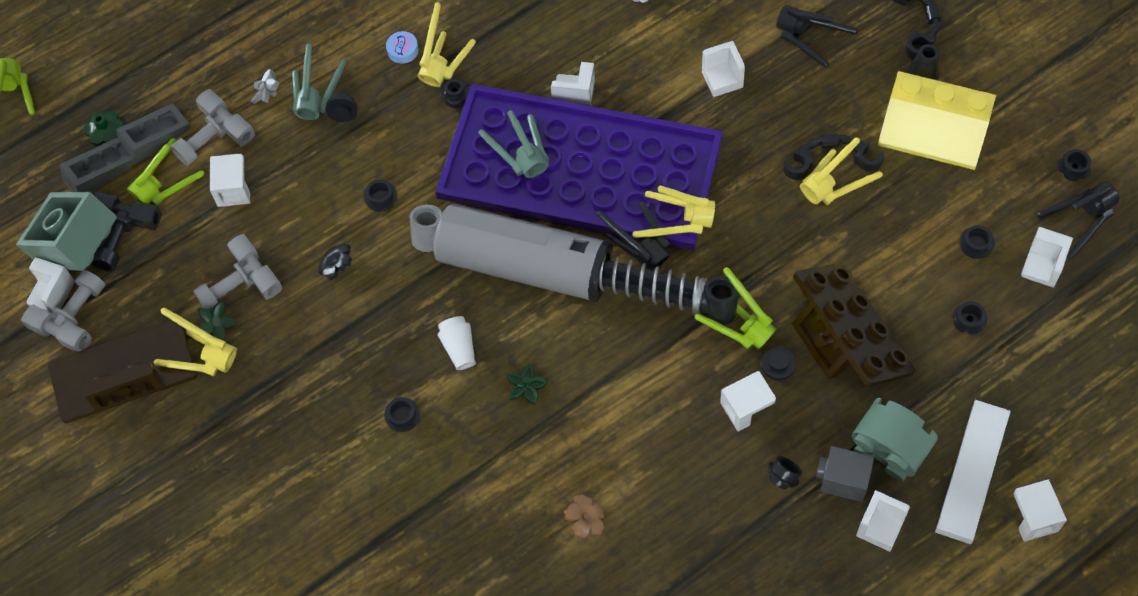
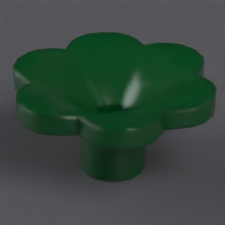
(102, 127)

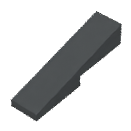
(132, 145)

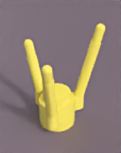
(433, 65)
(820, 184)
(697, 211)
(215, 352)

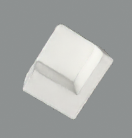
(723, 68)
(575, 88)
(228, 181)
(1046, 257)
(52, 285)
(745, 399)
(1039, 509)
(882, 520)

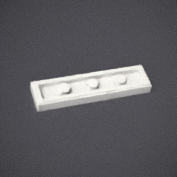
(972, 472)

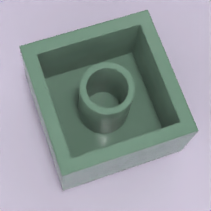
(67, 229)

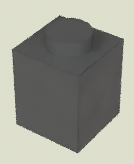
(845, 473)

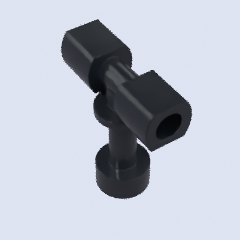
(128, 216)

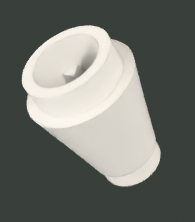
(457, 341)

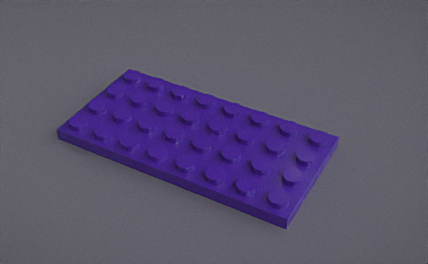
(594, 163)

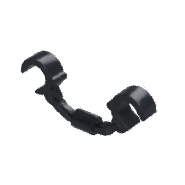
(919, 38)
(825, 141)

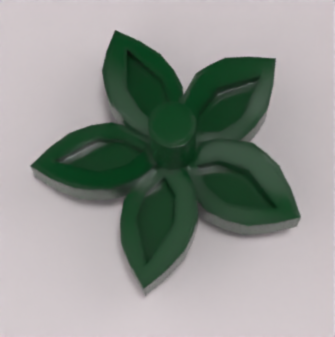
(215, 321)
(526, 384)

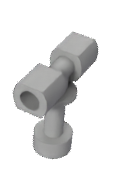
(218, 122)
(247, 270)
(62, 321)

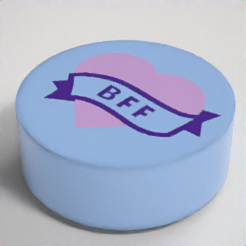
(402, 47)

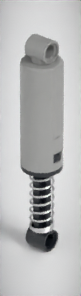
(557, 260)

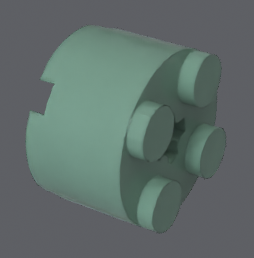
(894, 438)

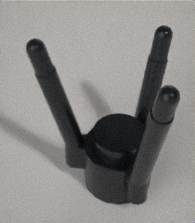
(795, 21)
(1094, 201)
(649, 251)

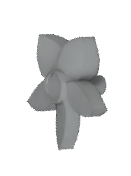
(265, 87)

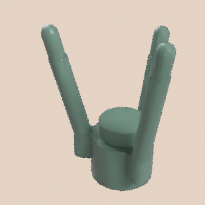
(307, 101)
(530, 159)

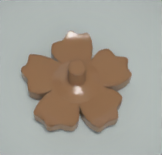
(586, 515)

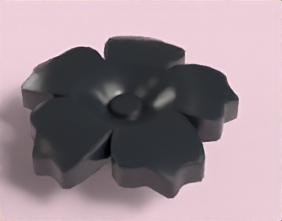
(335, 259)

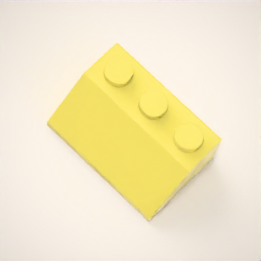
(936, 120)

